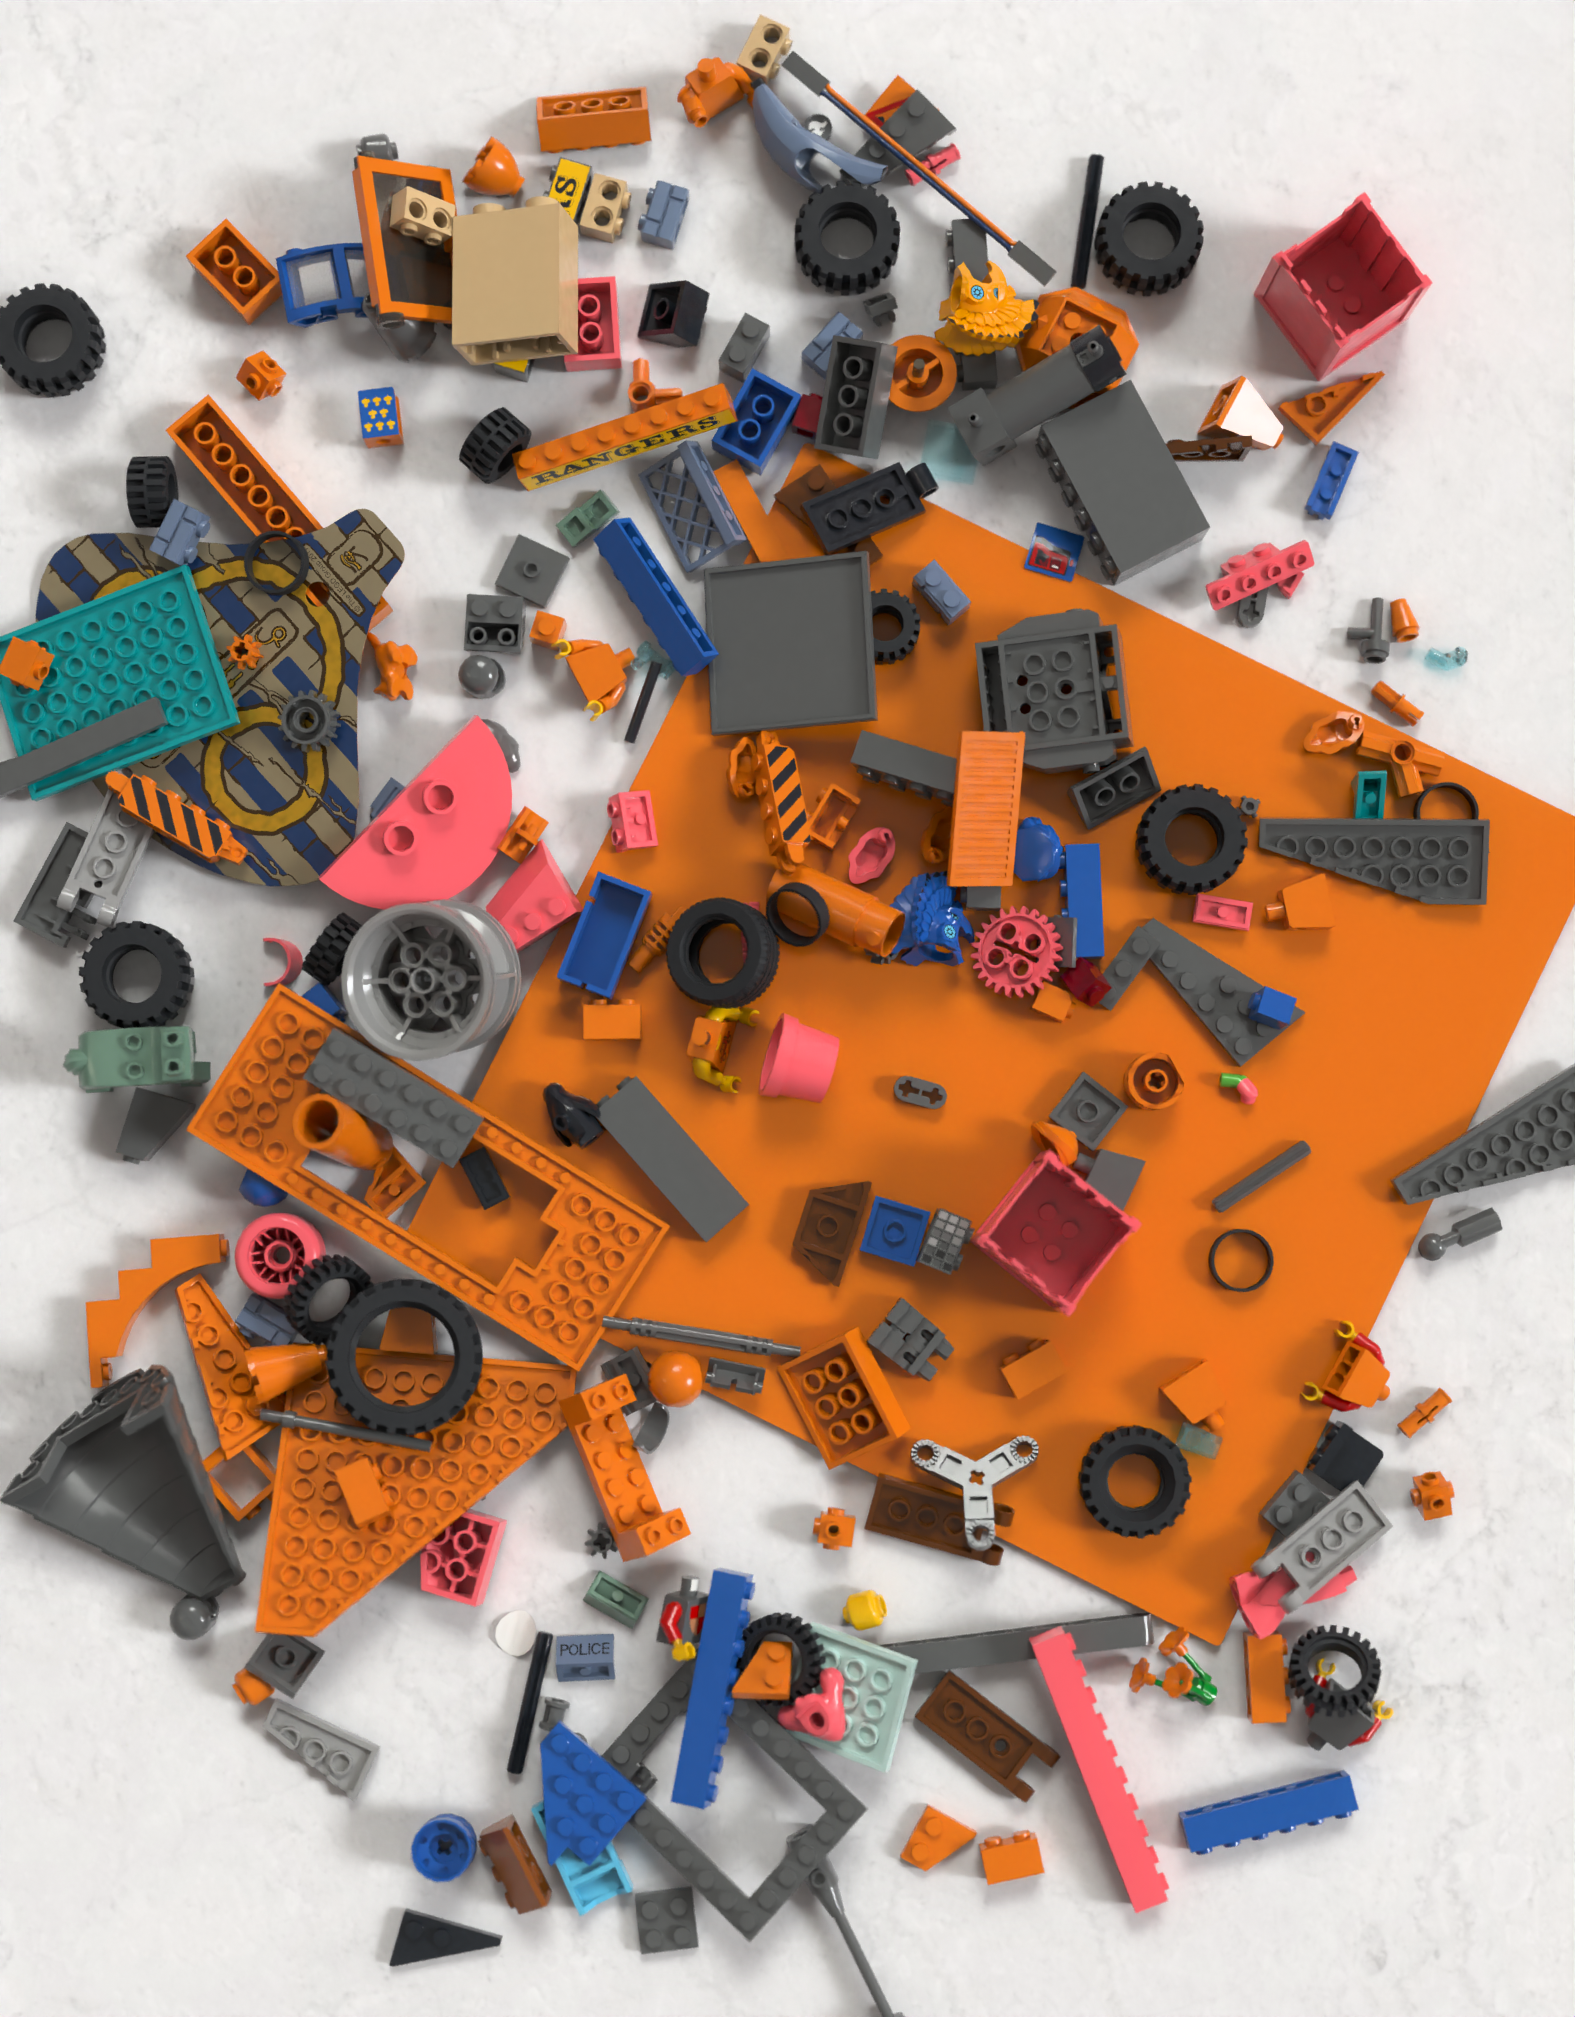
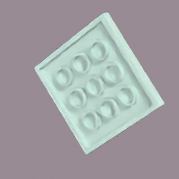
(872, 1696)

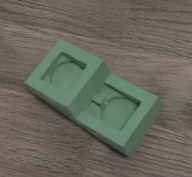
(588, 518)

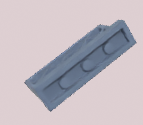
(712, 495)

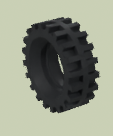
(1172, 1490)

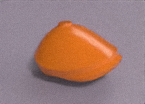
(1056, 1139)

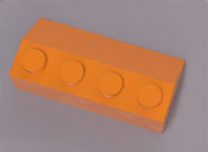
(593, 119)

